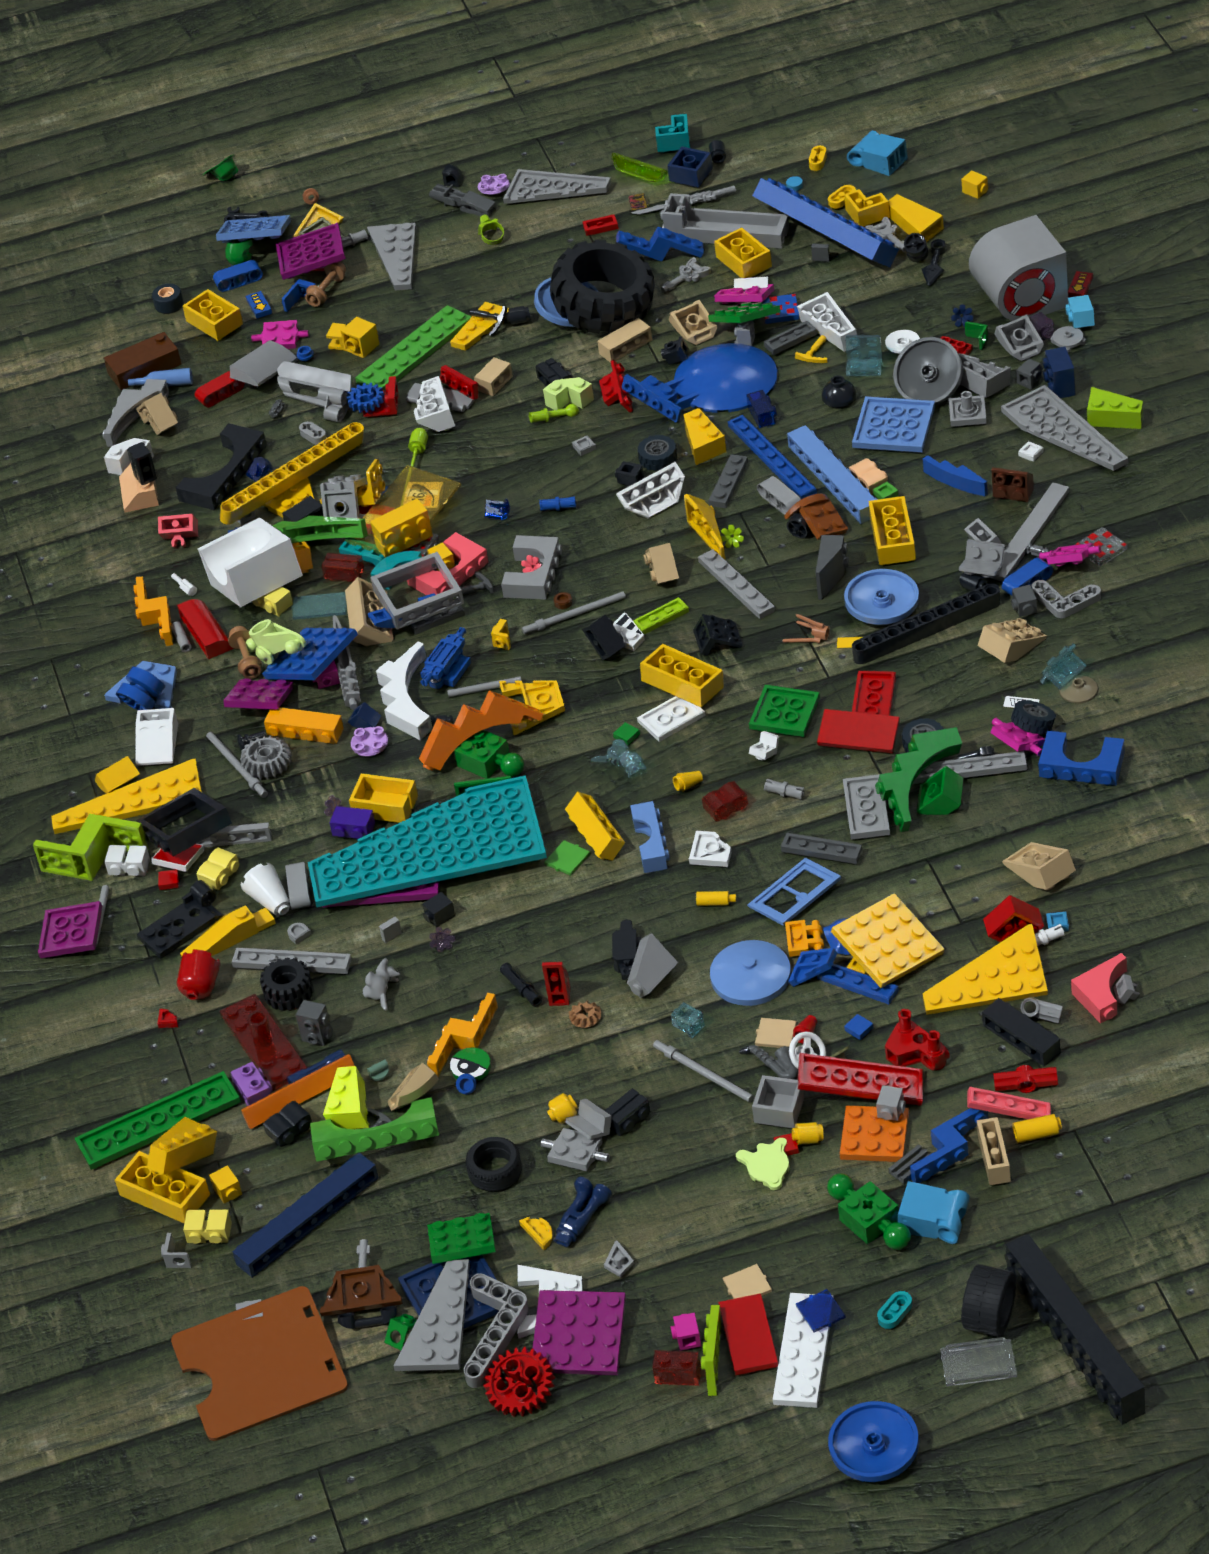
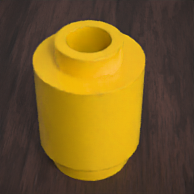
(807, 1133)

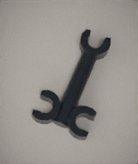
(234, 215)

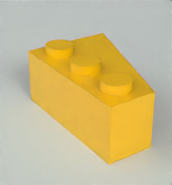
(703, 436)

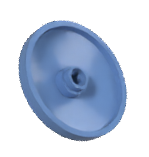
(545, 306)
(881, 596)
(750, 972)

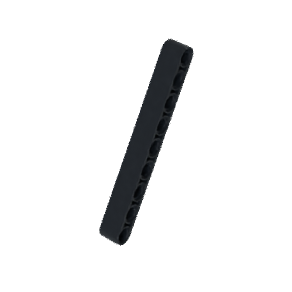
(926, 624)

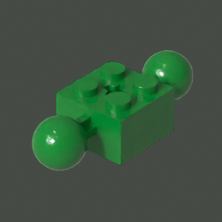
(486, 753)
(868, 1212)

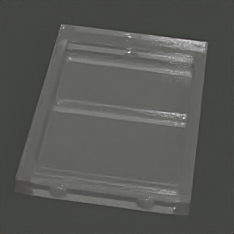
(978, 1361)

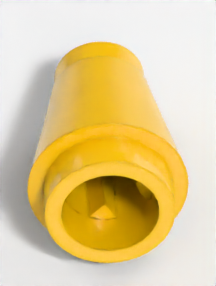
(686, 780)

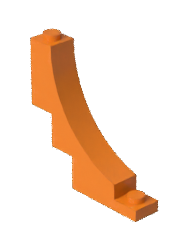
(494, 711)

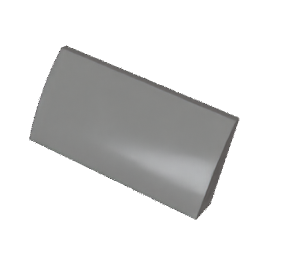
(261, 363)

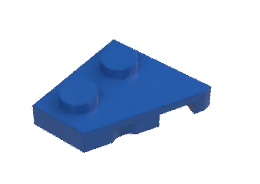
(812, 964)

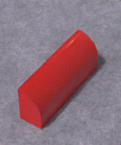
(204, 628)

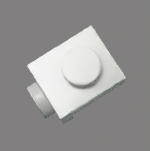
(766, 747)

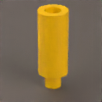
(714, 898)

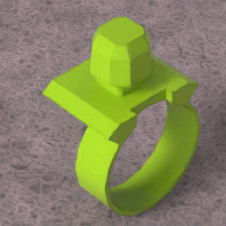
(487, 224)

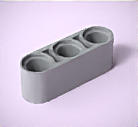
(777, 494)
(298, 885)

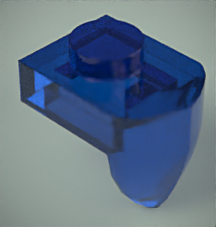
(259, 468)
(497, 509)

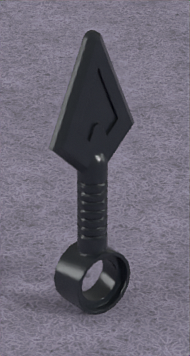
(933, 270)

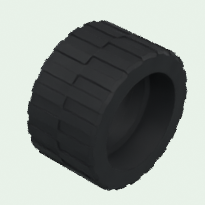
(988, 1300)

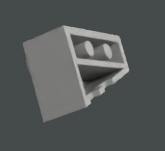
(983, 377)

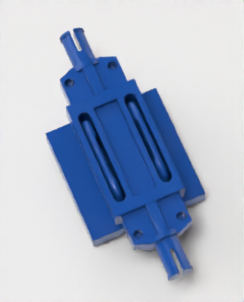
(446, 662)

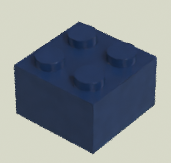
(690, 166)
(1059, 372)

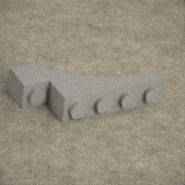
(125, 410)

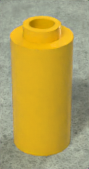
(1036, 1128)

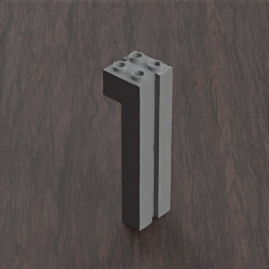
(713, 224)

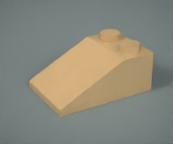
(1041, 865)

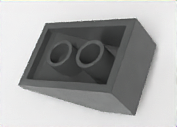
(830, 563)

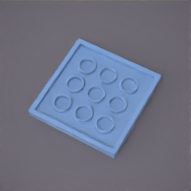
(253, 228)
(893, 424)

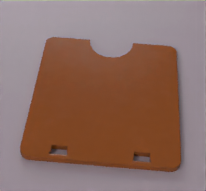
(260, 1363)

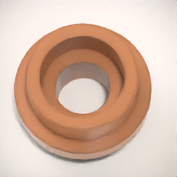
(307, 193)

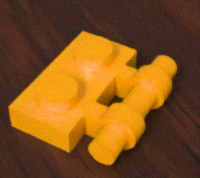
(797, 936)

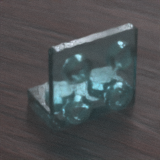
(863, 355)

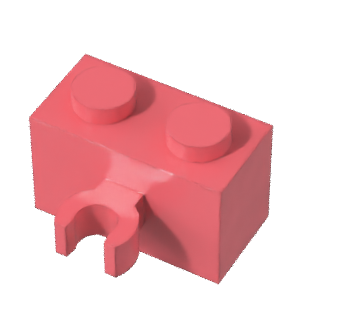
(178, 527)

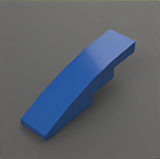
(958, 478)

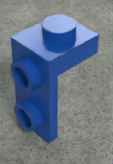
(295, 292)

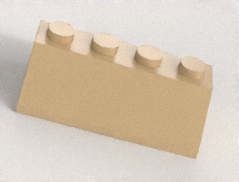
(360, 602)

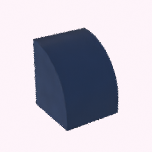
(364, 717)

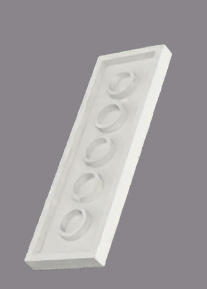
(800, 1360)

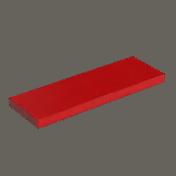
(857, 1077)

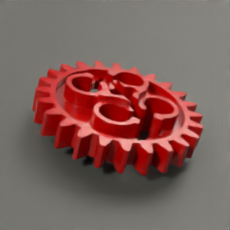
(510, 1398)

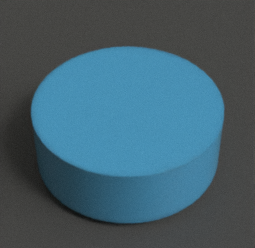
(794, 183)

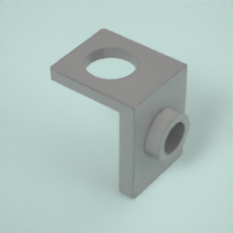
(168, 1254)

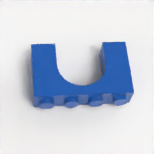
(1101, 770)

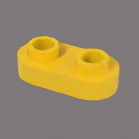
(837, 199)

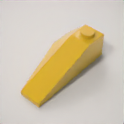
(703, 521)
(226, 932)

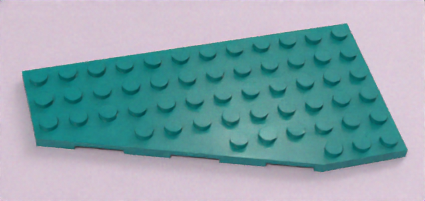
(464, 836)

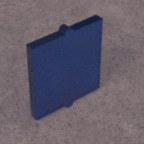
(820, 1310)

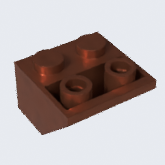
(1012, 484)

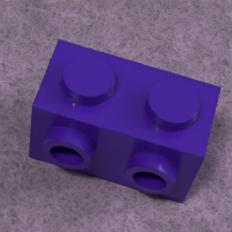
(352, 822)

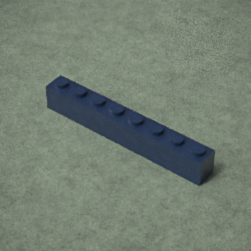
(305, 1214)

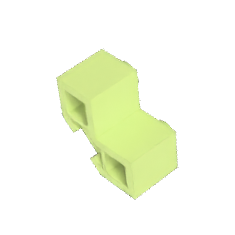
(567, 391)

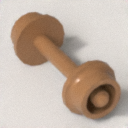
(315, 294)
(250, 665)

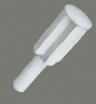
(185, 585)

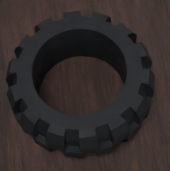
(604, 263)

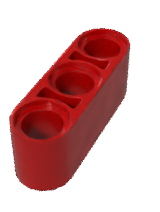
(218, 390)

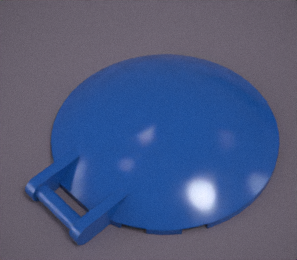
(722, 377)

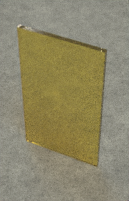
(410, 484)

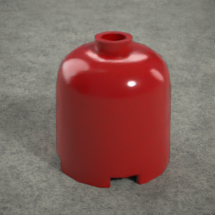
(197, 974)

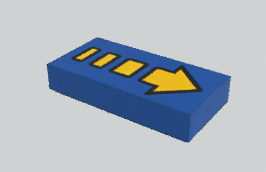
(258, 304)

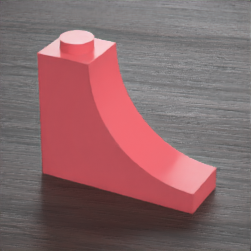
(1095, 986)

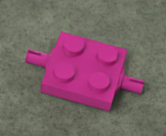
(281, 332)
(1072, 553)
(1016, 737)

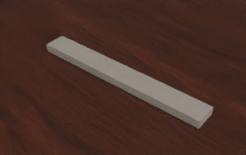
(1031, 529)

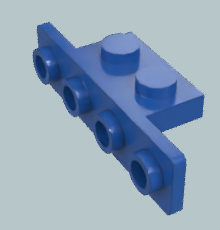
(654, 394)

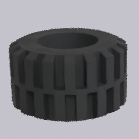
(286, 983)

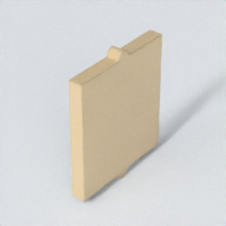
(775, 1032)
(747, 1282)

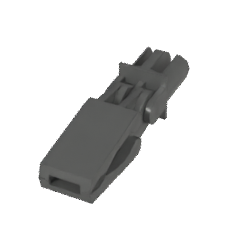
(468, 202)

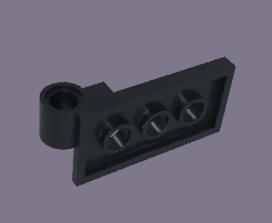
(195, 902)

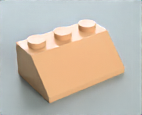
(136, 495)

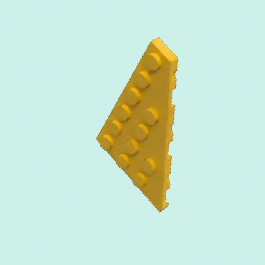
(1004, 972)

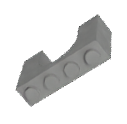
(538, 582)

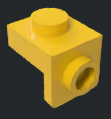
(500, 635)

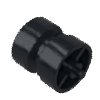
(916, 247)
(797, 526)

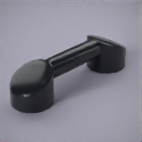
(348, 1319)

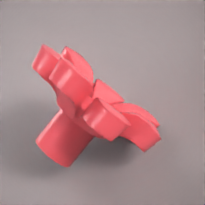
(531, 564)

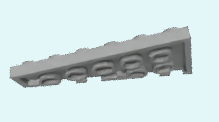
(396, 250)

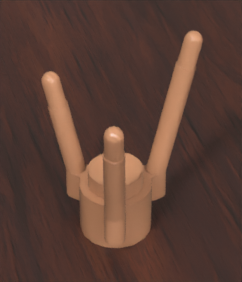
(819, 631)

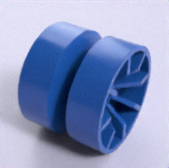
(140, 690)

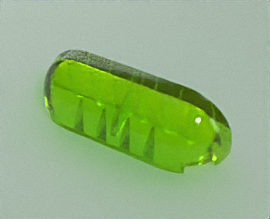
(638, 169)

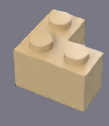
(157, 413)
(662, 563)

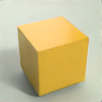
(360, 337)

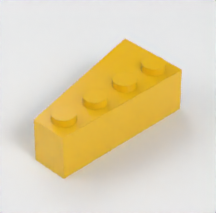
(181, 1146)

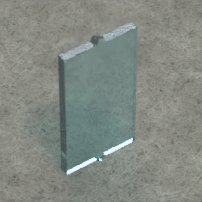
(319, 605)

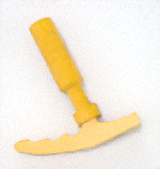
(808, 356)

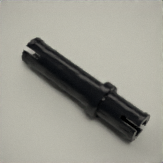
(525, 988)

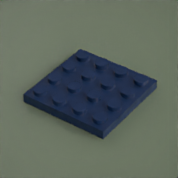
(420, 1282)

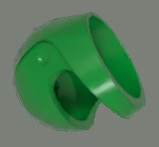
(238, 251)

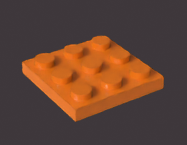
(872, 1138)

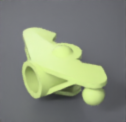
(270, 638)

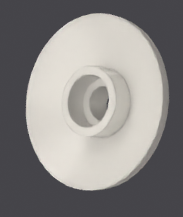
(900, 339)

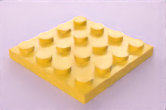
(887, 940)

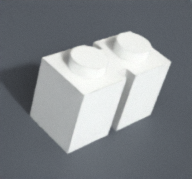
(134, 863)

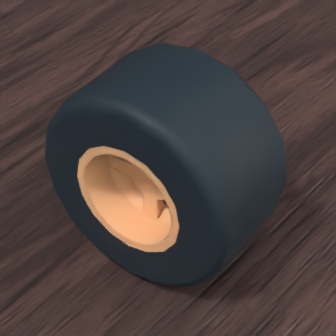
(167, 298)

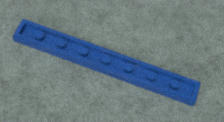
(771, 457)

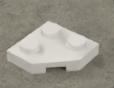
(709, 850)

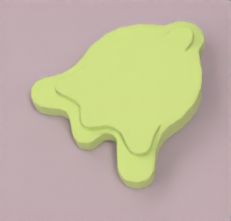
(767, 1164)

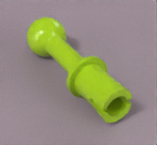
(544, 415)

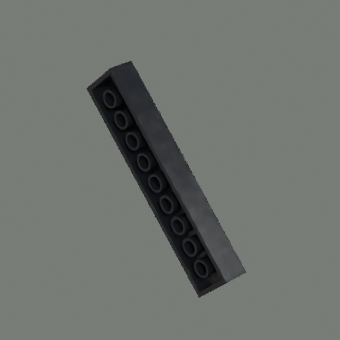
(1075, 1330)

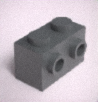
(314, 1023)

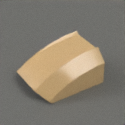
(693, 323)
(414, 1085)

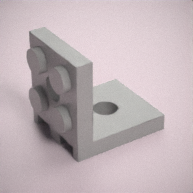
(344, 491)

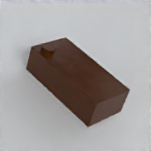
(142, 358)

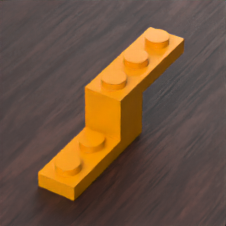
(153, 611)
(462, 1033)

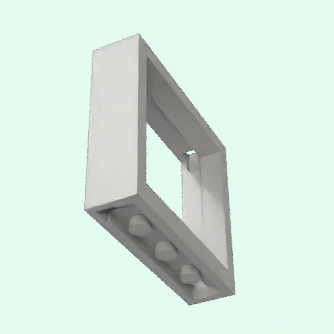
(423, 608)

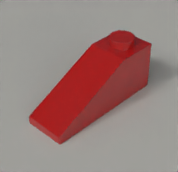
(556, 983)

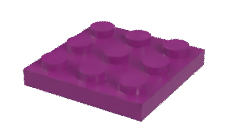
(258, 694)
(70, 929)

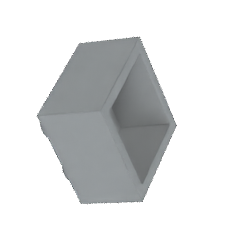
(777, 1102)

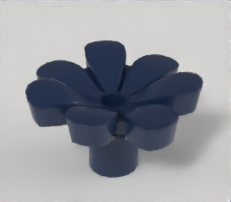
(964, 317)

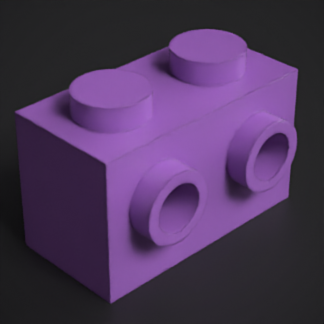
(250, 1083)

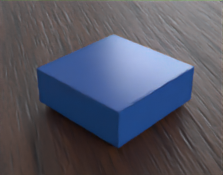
(858, 1027)

